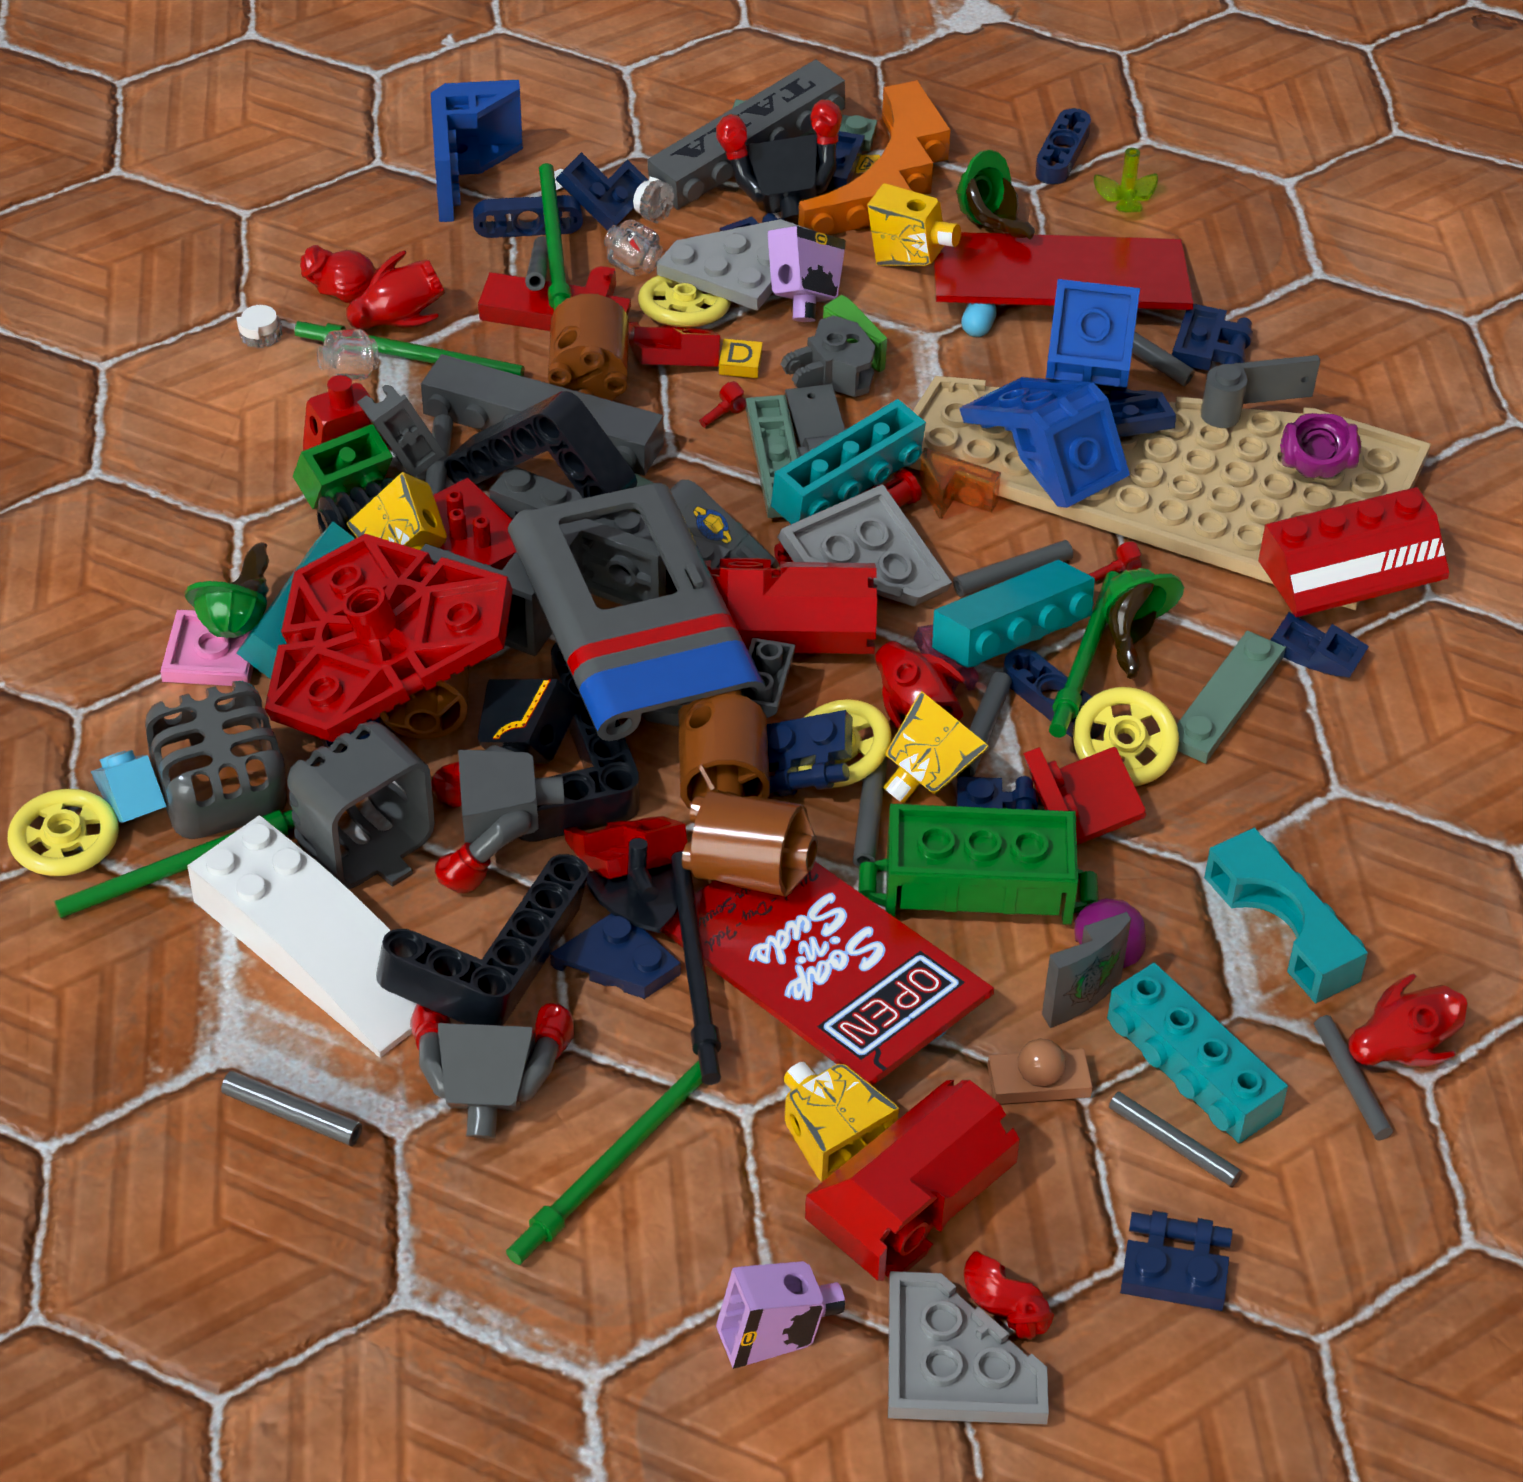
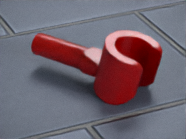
(732, 401)
(1128, 559)

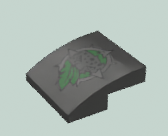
(1086, 972)

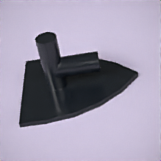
(643, 895)

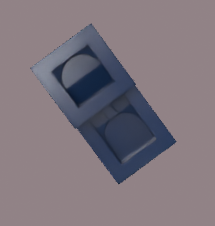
(1328, 653)

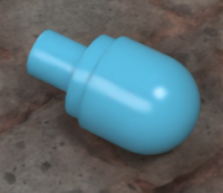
(978, 319)

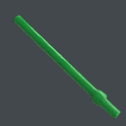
(559, 289)
(405, 349)
(1069, 699)
(153, 872)
(550, 1219)

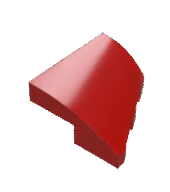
(674, 345)
(608, 848)

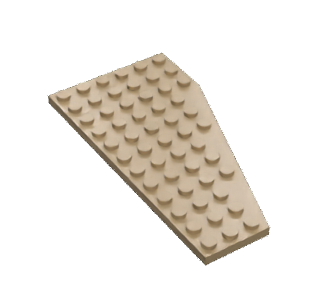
(1188, 485)

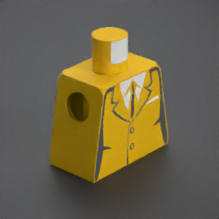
(908, 227)
(402, 514)
(930, 749)
(834, 1115)

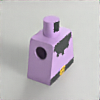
(805, 268)
(773, 1310)

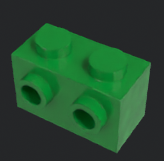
(342, 464)

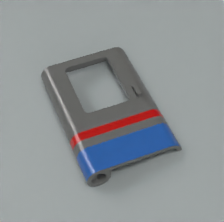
(642, 651)

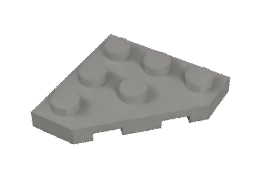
(725, 263)
(870, 531)
(956, 1359)

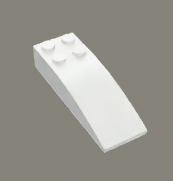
(303, 928)

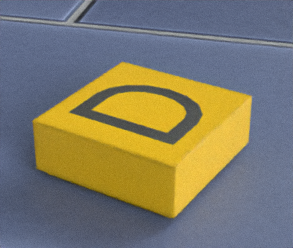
(740, 358)

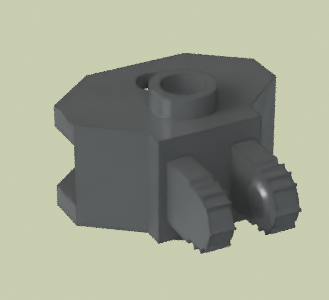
(832, 359)

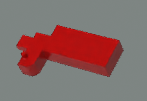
(511, 302)

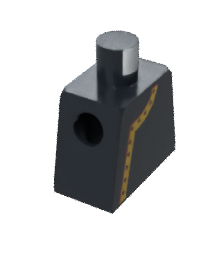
(527, 716)

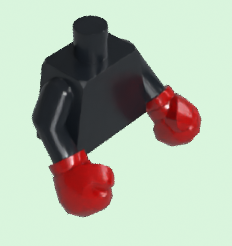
(784, 169)

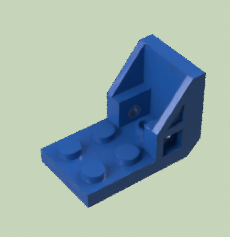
(472, 132)
(1092, 333)
(1060, 434)

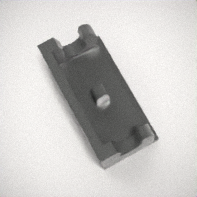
(403, 431)

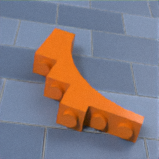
(916, 142)

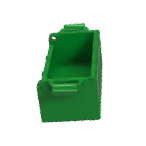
(981, 862)

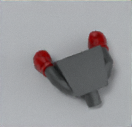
(497, 807)
(489, 1064)

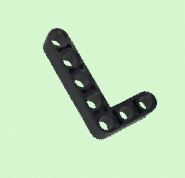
(553, 425)
(602, 790)
(488, 987)

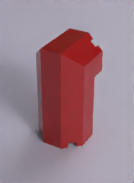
(801, 603)
(914, 1178)

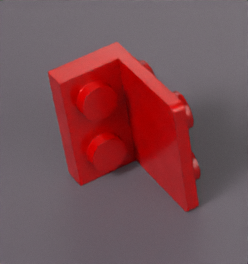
(1092, 787)

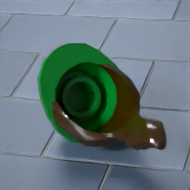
(989, 197)
(1133, 605)
(235, 606)

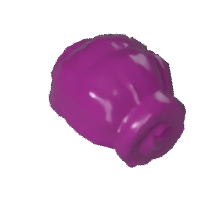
(1320, 445)

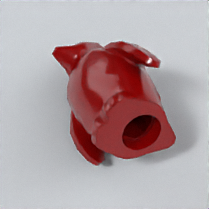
(397, 296)
(910, 672)
(1409, 1026)

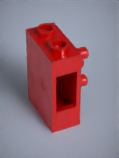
(474, 525)

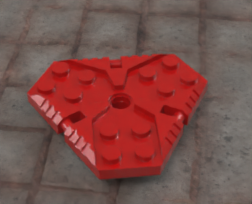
(376, 629)

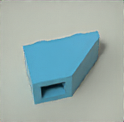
(128, 785)

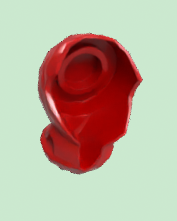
(339, 273)
(1016, 1300)

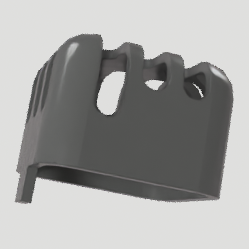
(206, 737)
(344, 779)

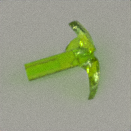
(1130, 188)

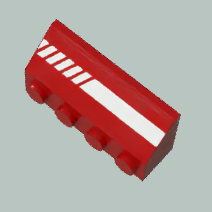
(1354, 552)

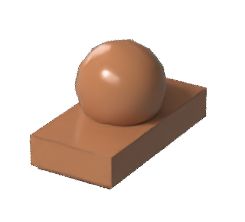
(1039, 1074)

